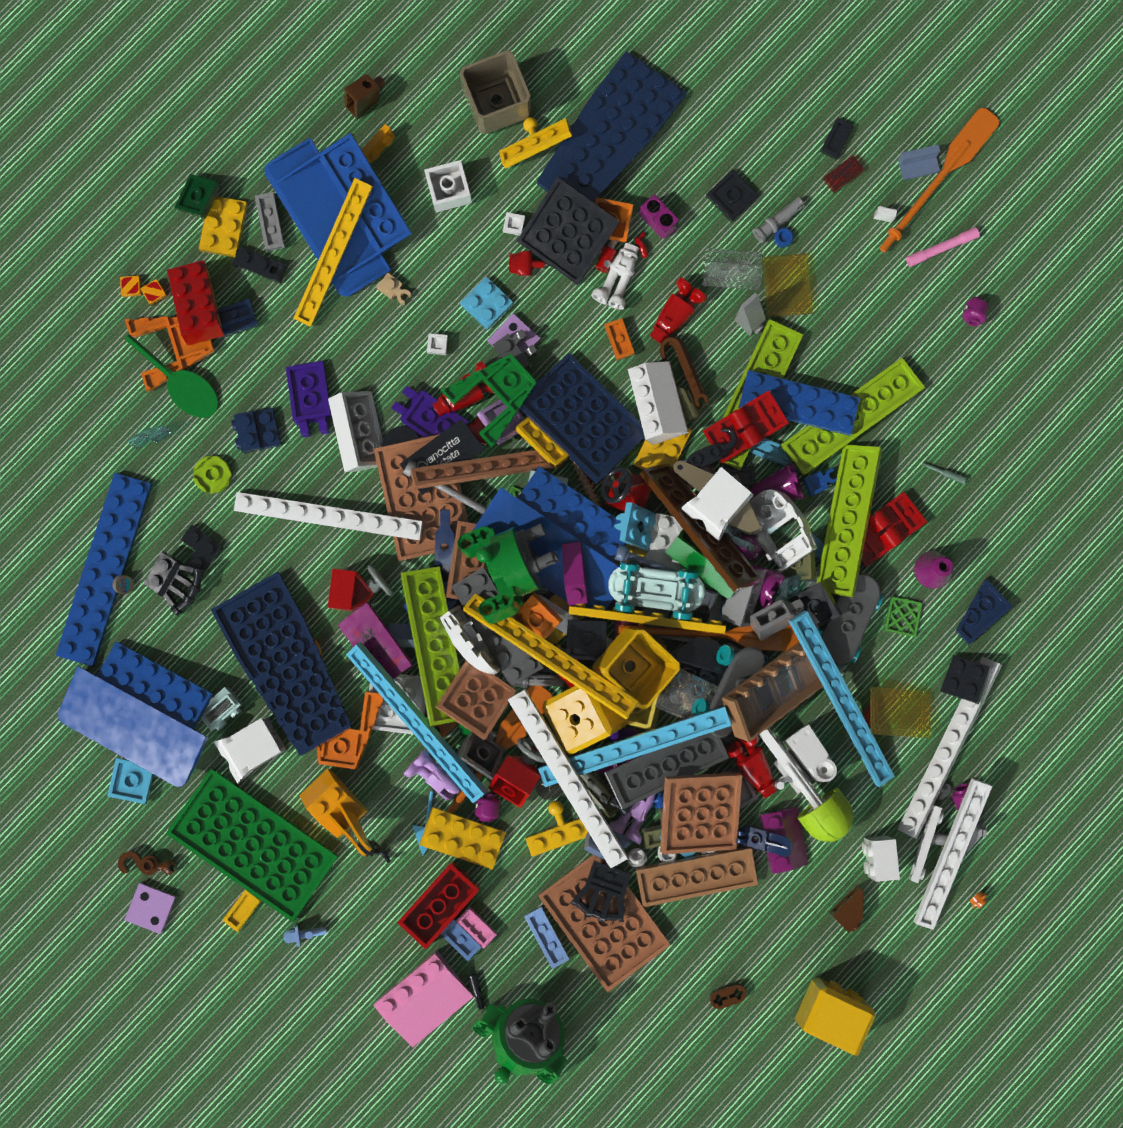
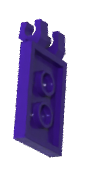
(309, 396)
(422, 416)

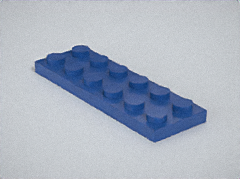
(804, 402)

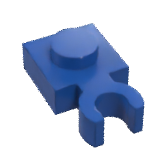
(817, 482)

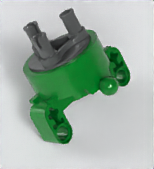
(510, 565)
(525, 1039)

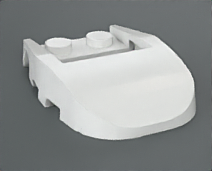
(773, 511)
(474, 649)

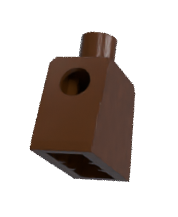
(363, 94)

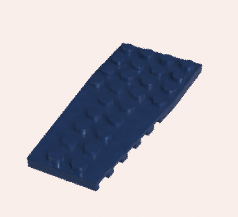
(613, 127)
(283, 662)

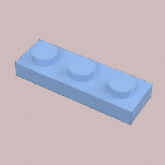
(546, 937)

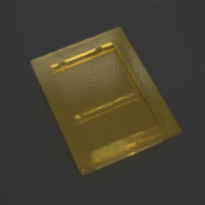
(787, 285)
(900, 712)

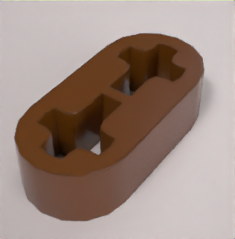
(729, 1000)

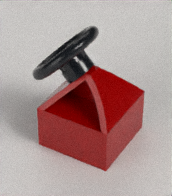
(624, 489)

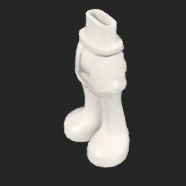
(623, 266)

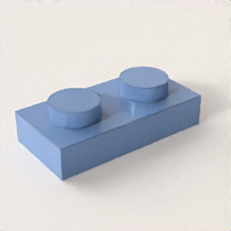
(460, 940)

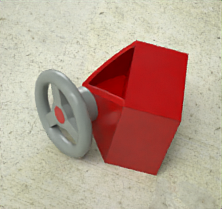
(351, 590)
(518, 774)

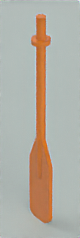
(958, 154)
(742, 636)
(509, 732)

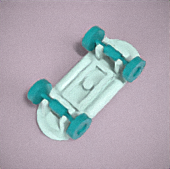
(656, 589)

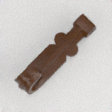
(687, 366)

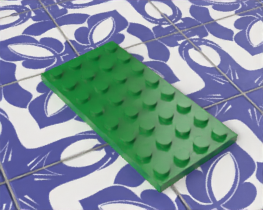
(252, 844)

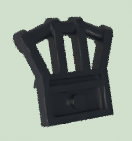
(162, 580)
(605, 879)

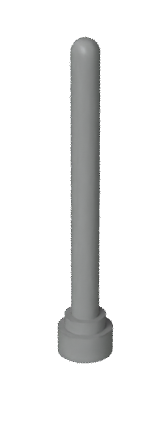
(450, 491)

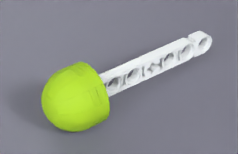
(828, 815)

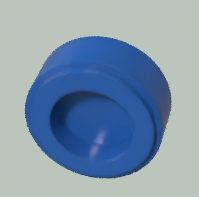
(783, 237)

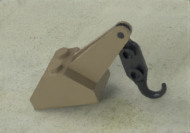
(692, 473)

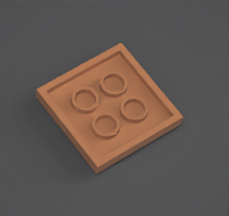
(475, 699)

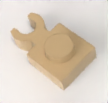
(392, 287)

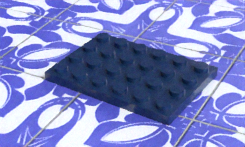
(583, 418)

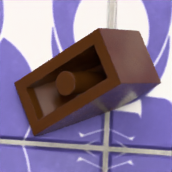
(850, 910)

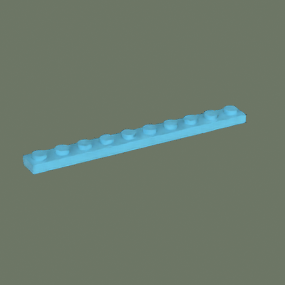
(841, 698)
(416, 722)
(644, 743)

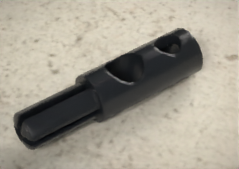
(476, 990)

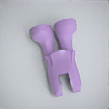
(434, 775)
(638, 812)

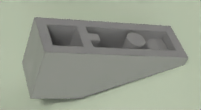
(751, 315)
(742, 603)

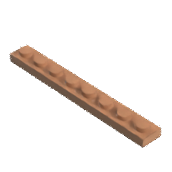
(478, 469)

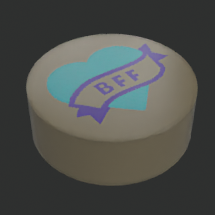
(123, 584)

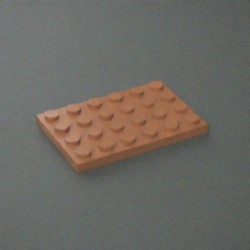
(409, 503)
(608, 947)

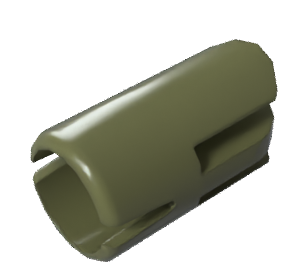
(688, 405)

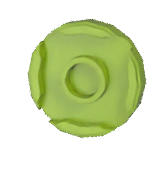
(212, 474)

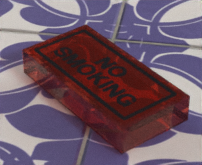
(843, 174)

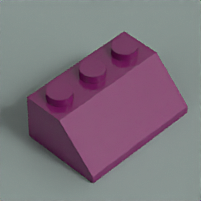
(787, 824)

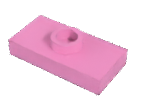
(476, 927)

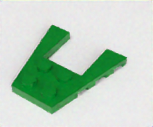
(507, 381)

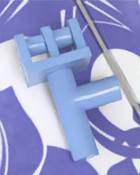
(294, 935)

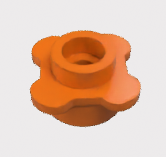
(979, 900)

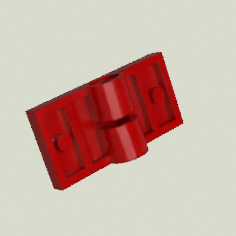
(750, 422)
(890, 527)

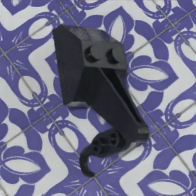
(700, 658)

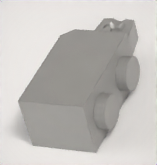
(774, 617)

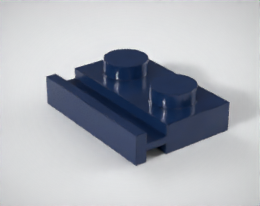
(237, 317)

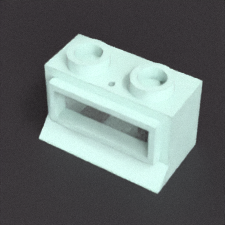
(221, 707)

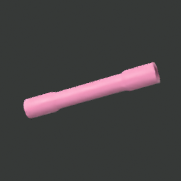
(923, 255)

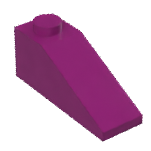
(575, 574)

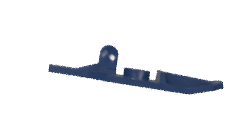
(444, 535)
(767, 842)

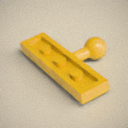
(535, 141)
(558, 835)

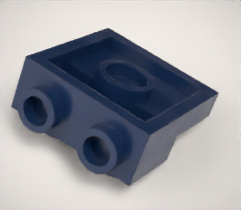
(256, 430)

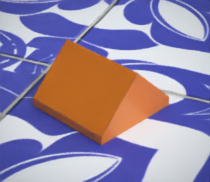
(622, 212)

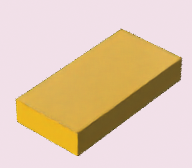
(241, 910)

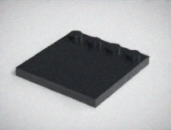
(568, 230)

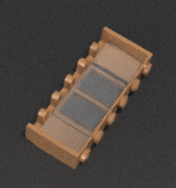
(771, 693)

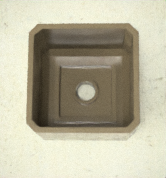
(494, 78)

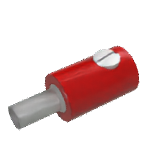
(606, 257)

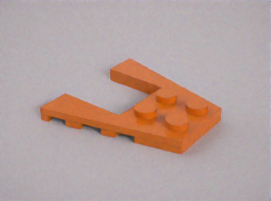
(185, 355)
(348, 747)

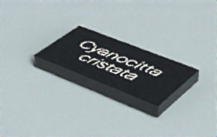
(450, 446)

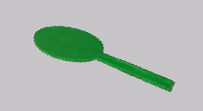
(185, 388)

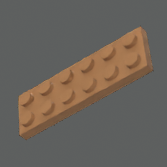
(696, 876)

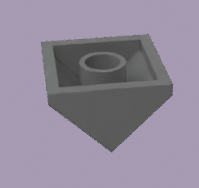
(481, 754)

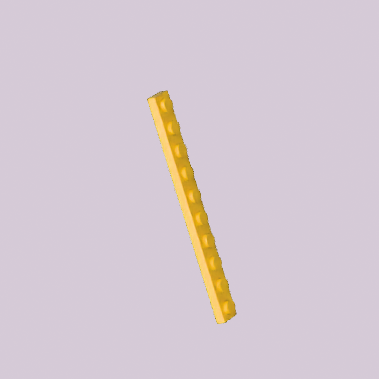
(557, 661)

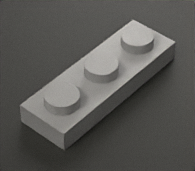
(269, 221)

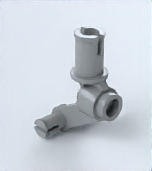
(980, 830)

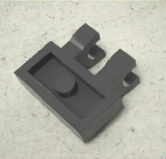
(508, 345)

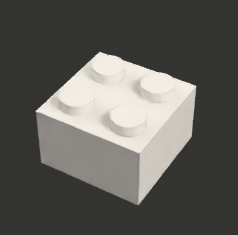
(448, 186)
(881, 858)

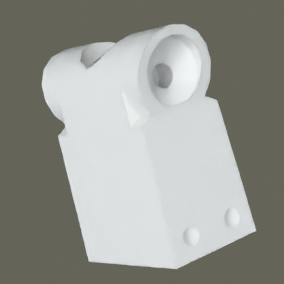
(718, 502)
(250, 748)
(811, 754)

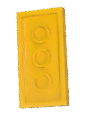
(462, 838)

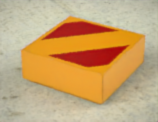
(130, 286)
(153, 292)

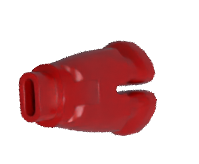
(676, 311)
(444, 406)
(755, 767)

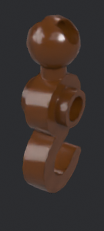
(147, 865)

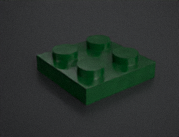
(197, 196)

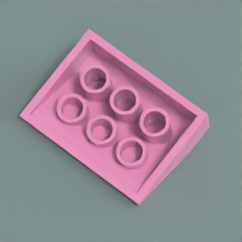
(423, 999)

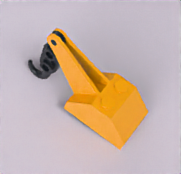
(339, 811)

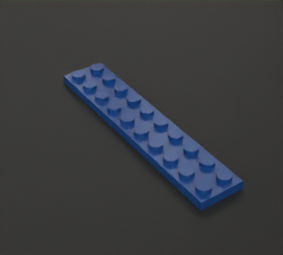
(104, 562)

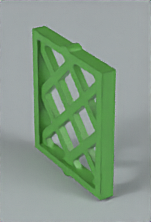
(916, 619)

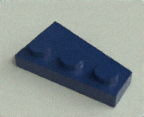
(982, 613)

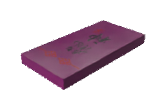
(367, 627)

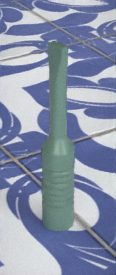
(948, 474)

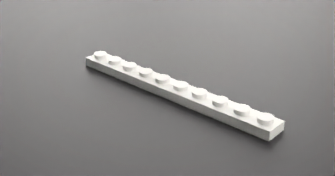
(328, 516)
(944, 758)
(568, 778)

